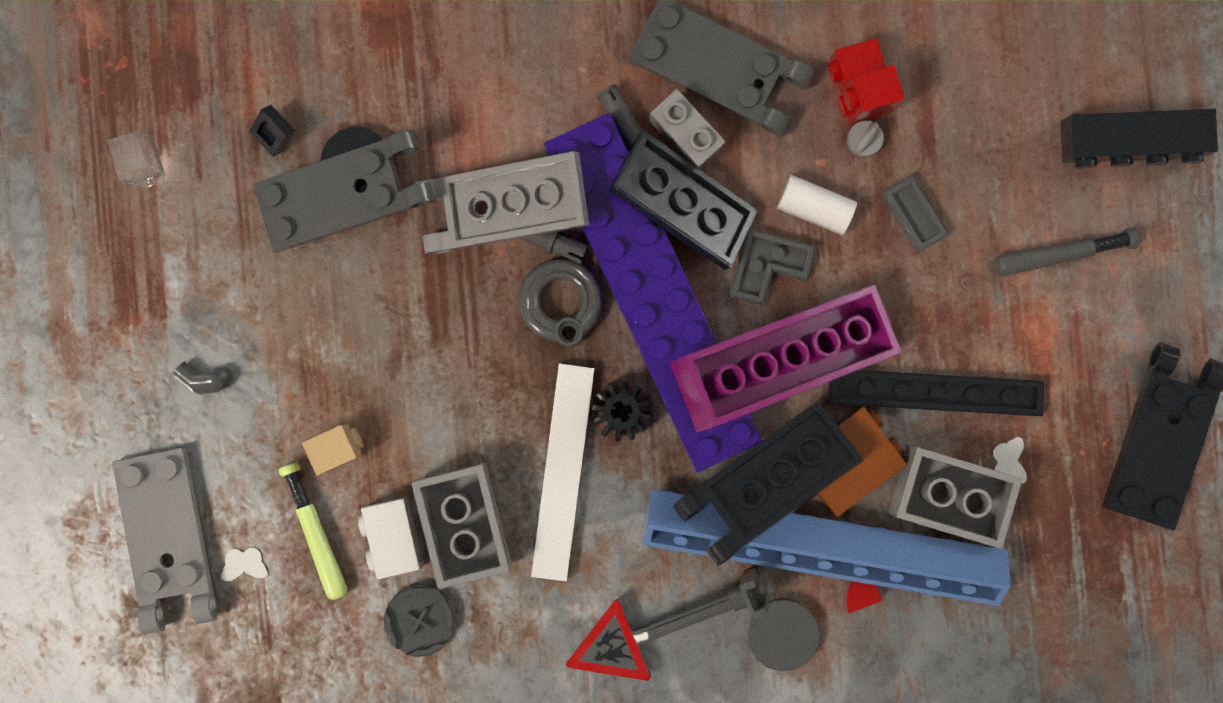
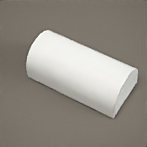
(817, 205)

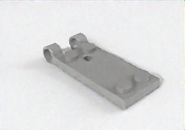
(521, 202)
(161, 519)

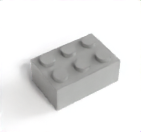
(955, 496)
(462, 525)

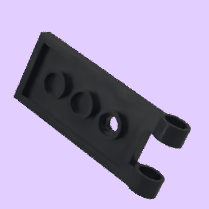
(1159, 456)
(782, 469)

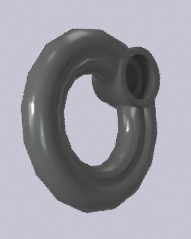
(551, 329)

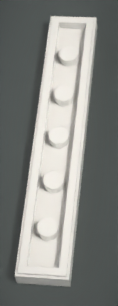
(562, 472)

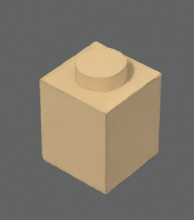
(333, 448)

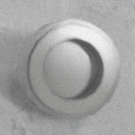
(865, 138)

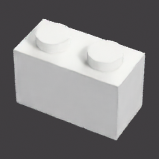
(391, 538)

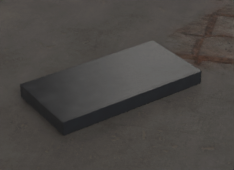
(683, 200)

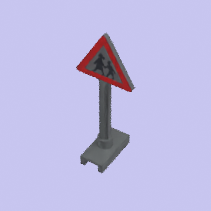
(615, 647)

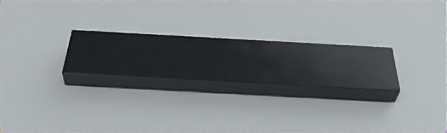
(938, 392)

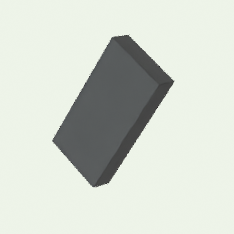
(914, 214)

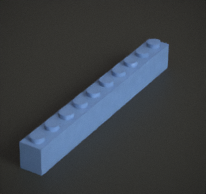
(843, 552)

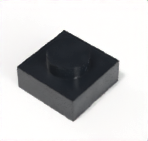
(272, 130)

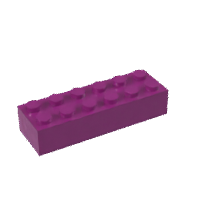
(784, 358)

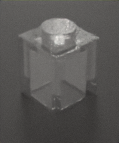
(136, 159)

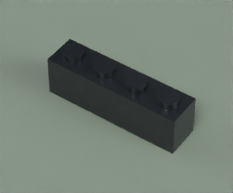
(1139, 136)

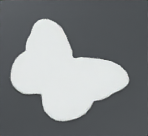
(1007, 458)
(240, 562)

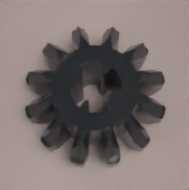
(626, 400)

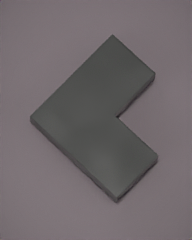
(765, 254)

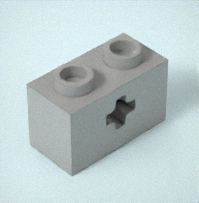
(686, 130)

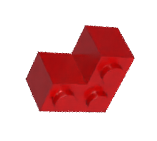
(864, 82)

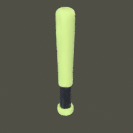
(319, 546)

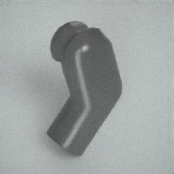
(201, 382)

